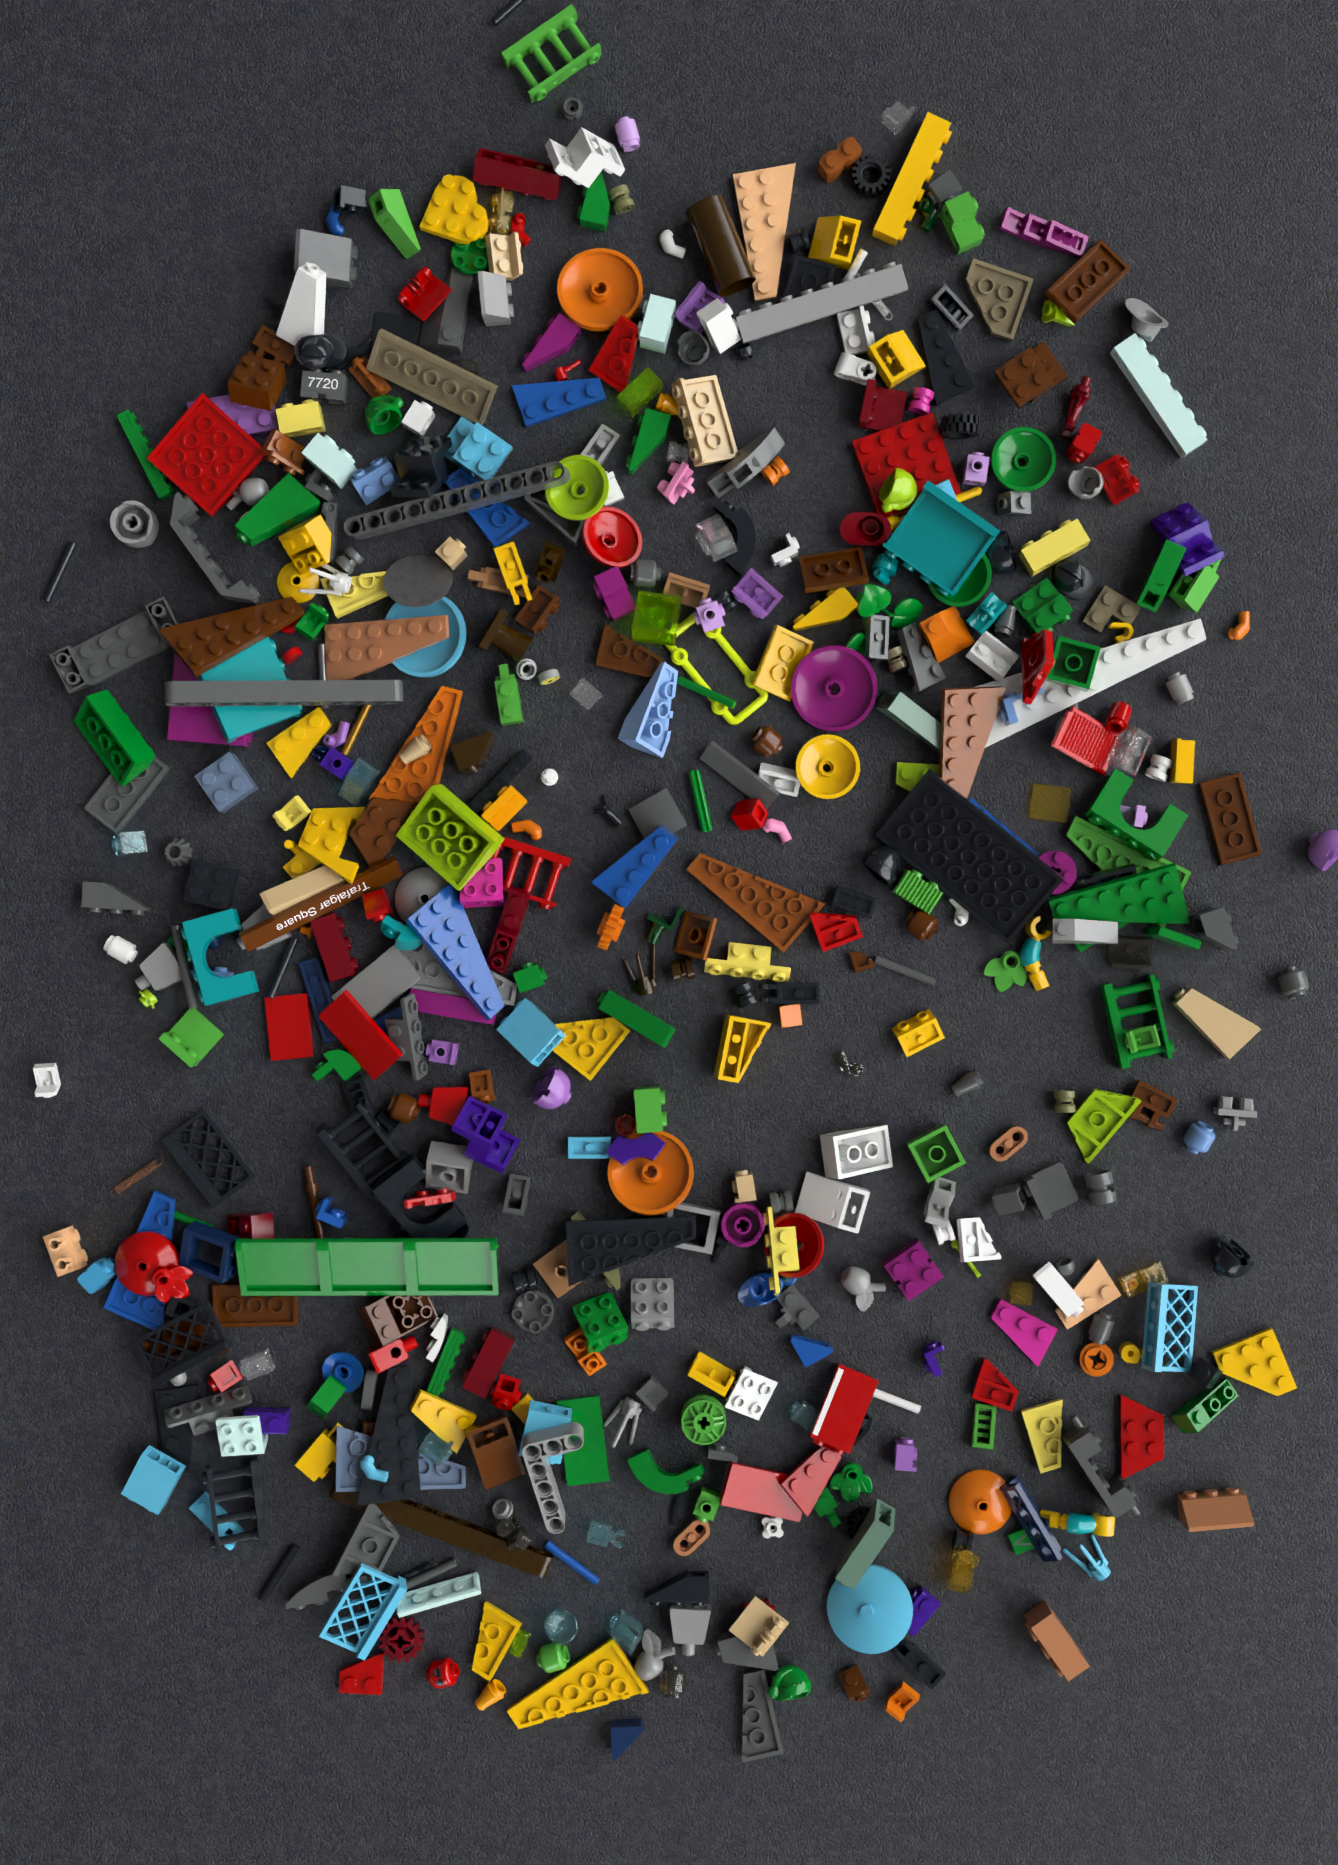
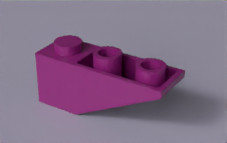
(555, 342)

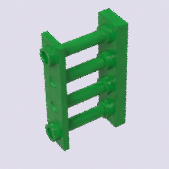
(1115, 1014)

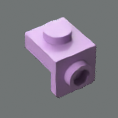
(1134, 816)

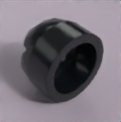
(745, 350)

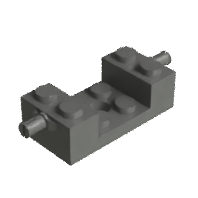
(1115, 1493)

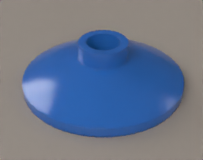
(334, 1366)

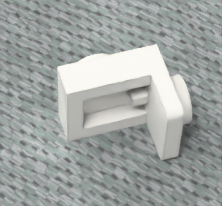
(784, 556)
(46, 1080)

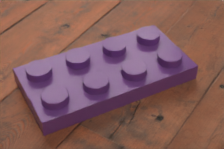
(251, 419)

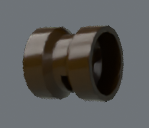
(688, 969)

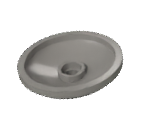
(415, 885)

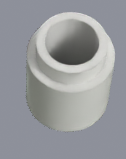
(120, 949)

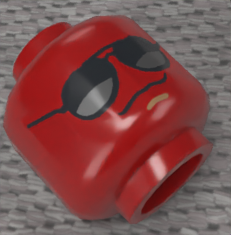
(442, 1673)

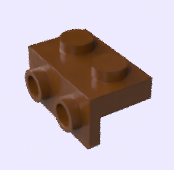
(536, 611)

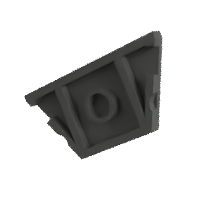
(369, 1543)

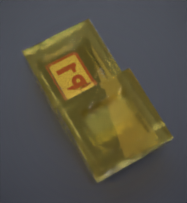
(1137, 1280)

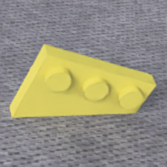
(362, 592)
(1044, 1432)

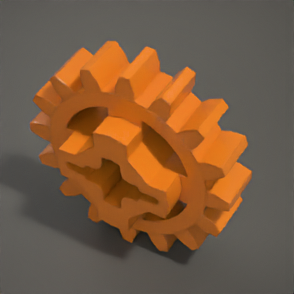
(610, 927)

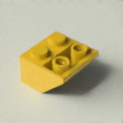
(835, 240)
(895, 358)
(308, 544)

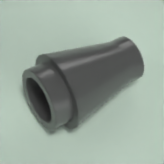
(1005, 623)
(968, 1082)

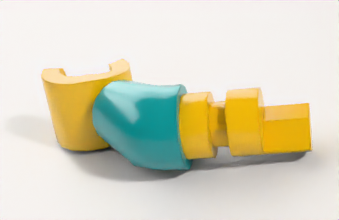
(1030, 953)
(1081, 1523)

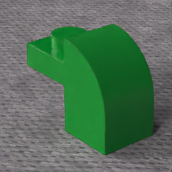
(341, 1061)

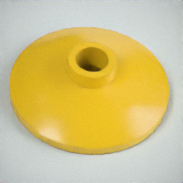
(289, 589)

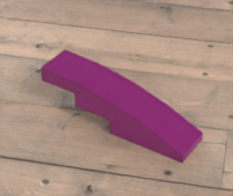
(1043, 233)
(448, 1006)

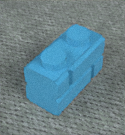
(98, 1275)

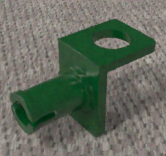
(659, 925)

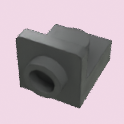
(320, 491)

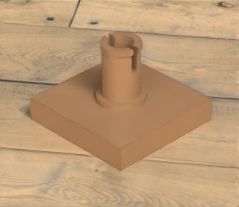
(554, 1269)

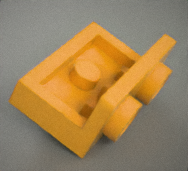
(504, 808)

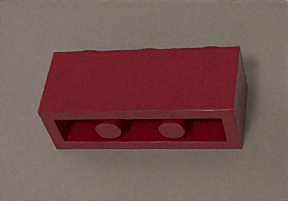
(334, 947)
(487, 1361)

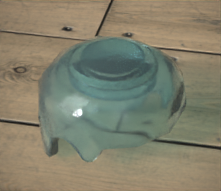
(560, 1626)

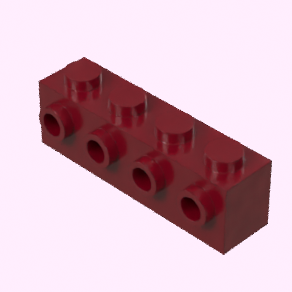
(516, 174)

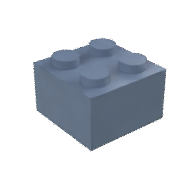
(226, 782)

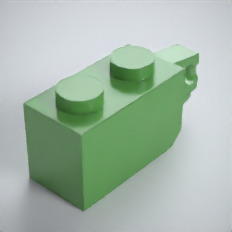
(1194, 588)
(508, 697)

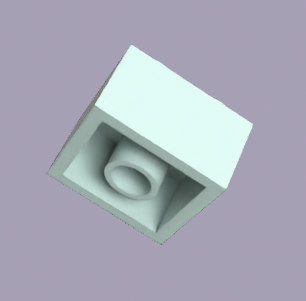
(657, 323)
(331, 462)

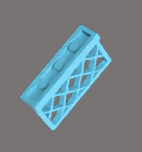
(1156, 1327)
(380, 1614)

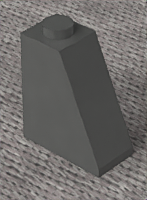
(737, 1652)

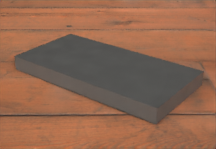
(117, 804)

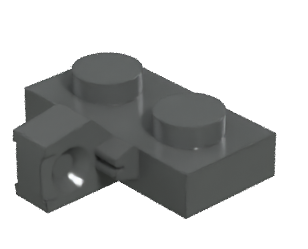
(795, 1309)

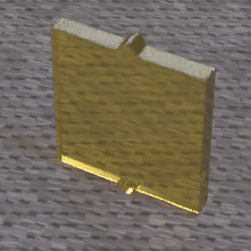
(1049, 803)

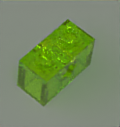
(640, 392)

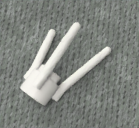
(339, 581)

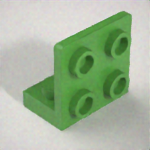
(192, 1037)

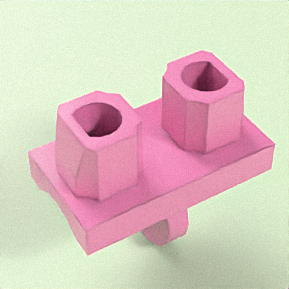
(679, 484)

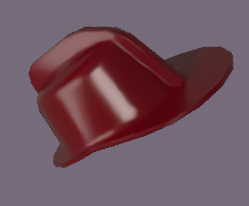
(865, 528)

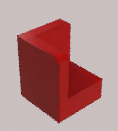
(749, 814)

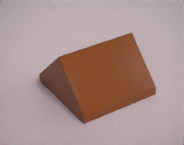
(695, 935)

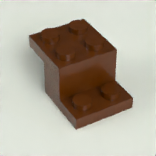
(1030, 374)

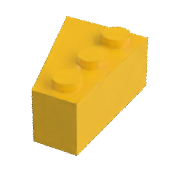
(737, 1045)

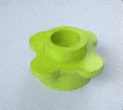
(147, 998)

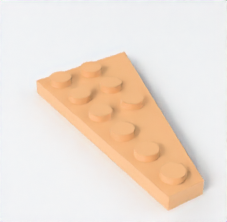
(763, 211)

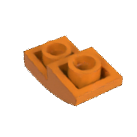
(590, 1362)

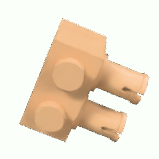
(65, 1250)

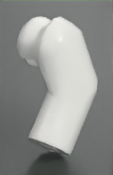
(961, 914)

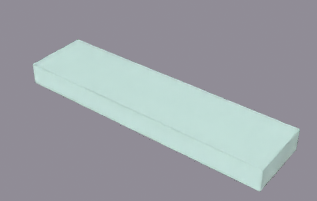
(439, 1594)

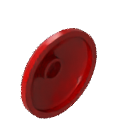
(618, 531)
(811, 1238)
(146, 1248)

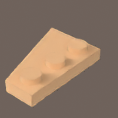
(1095, 1290)

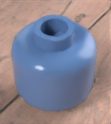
(1199, 1137)

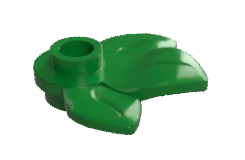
(851, 1484)

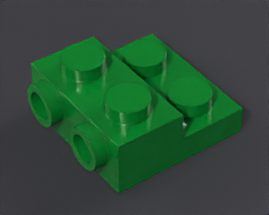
(1042, 607)

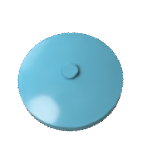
(437, 657)
(873, 1613)

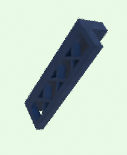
(1030, 1519)

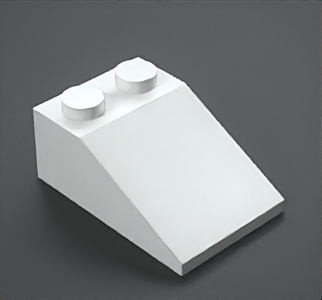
(856, 1151)

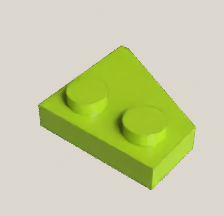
(910, 773)

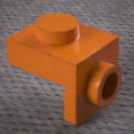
(900, 1701)

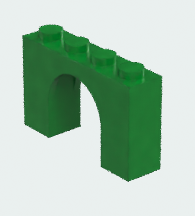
(1106, 812)

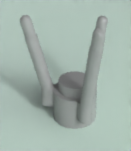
(630, 1408)

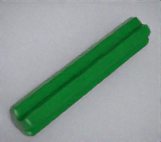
(700, 800)

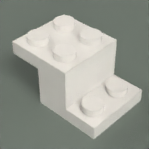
(584, 158)

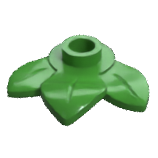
(1005, 974)

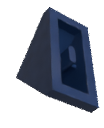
(623, 1734)

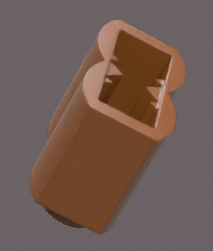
(836, 161)

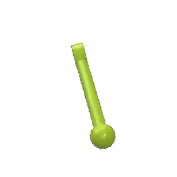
(955, 1244)

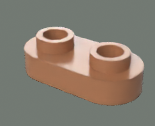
(1009, 1145)
(692, 1536)

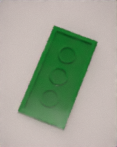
(590, 1461)

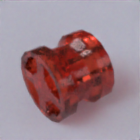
(625, 1125)

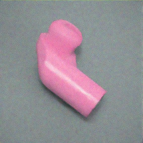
(778, 827)

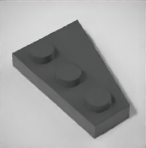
(921, 659)

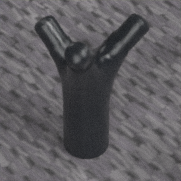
(608, 812)

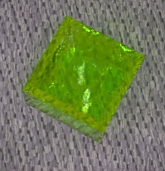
(656, 618)

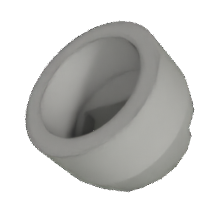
(179, 1380)

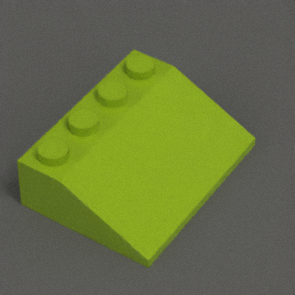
(449, 836)

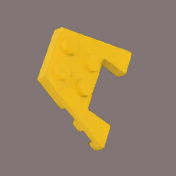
(326, 836)

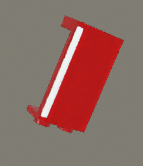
(843, 1409)

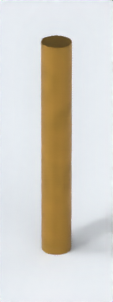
(355, 729)

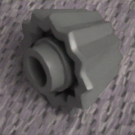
(178, 852)

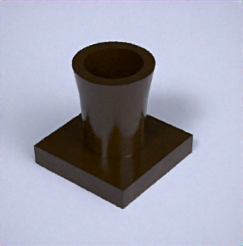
(504, 638)

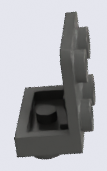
(1049, 1190)

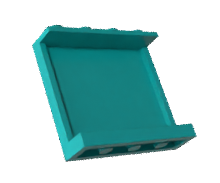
(941, 539)
(252, 664)

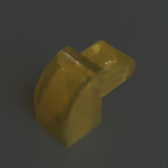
(961, 1571)

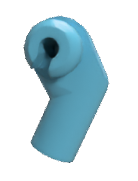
(370, 1470)

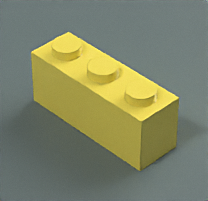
(1054, 547)

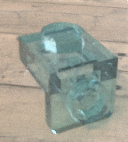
(129, 843)
(435, 1448)

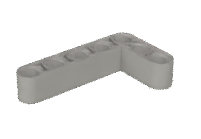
(543, 1473)

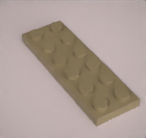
(431, 377)

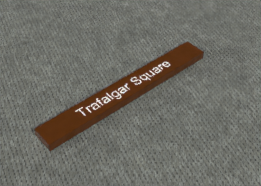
(320, 904)

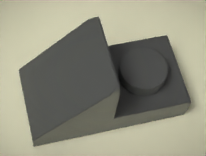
(516, 1195)

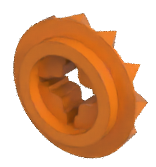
(1098, 1368)

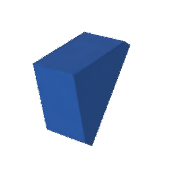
(809, 1349)

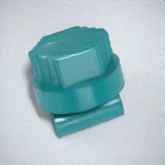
(884, 567)

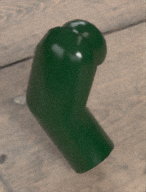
(929, 214)

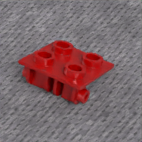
(424, 294)

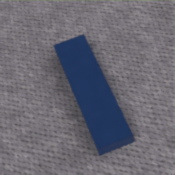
(318, 992)

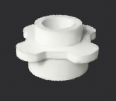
(776, 1522)

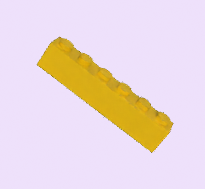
(911, 179)

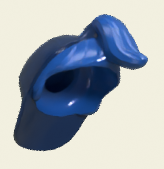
(756, 1290)

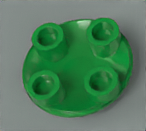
(471, 257)

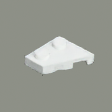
(975, 1241)

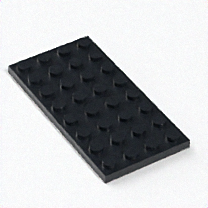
(969, 856)

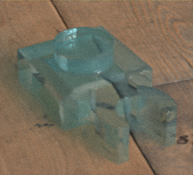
(601, 1534)

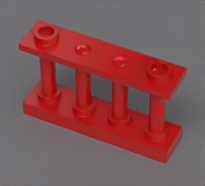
(538, 856)

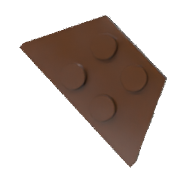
(378, 826)

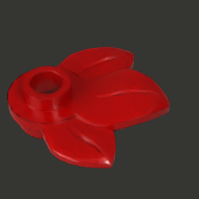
(173, 1285)

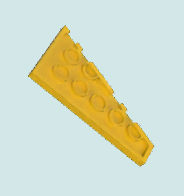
(587, 1684)

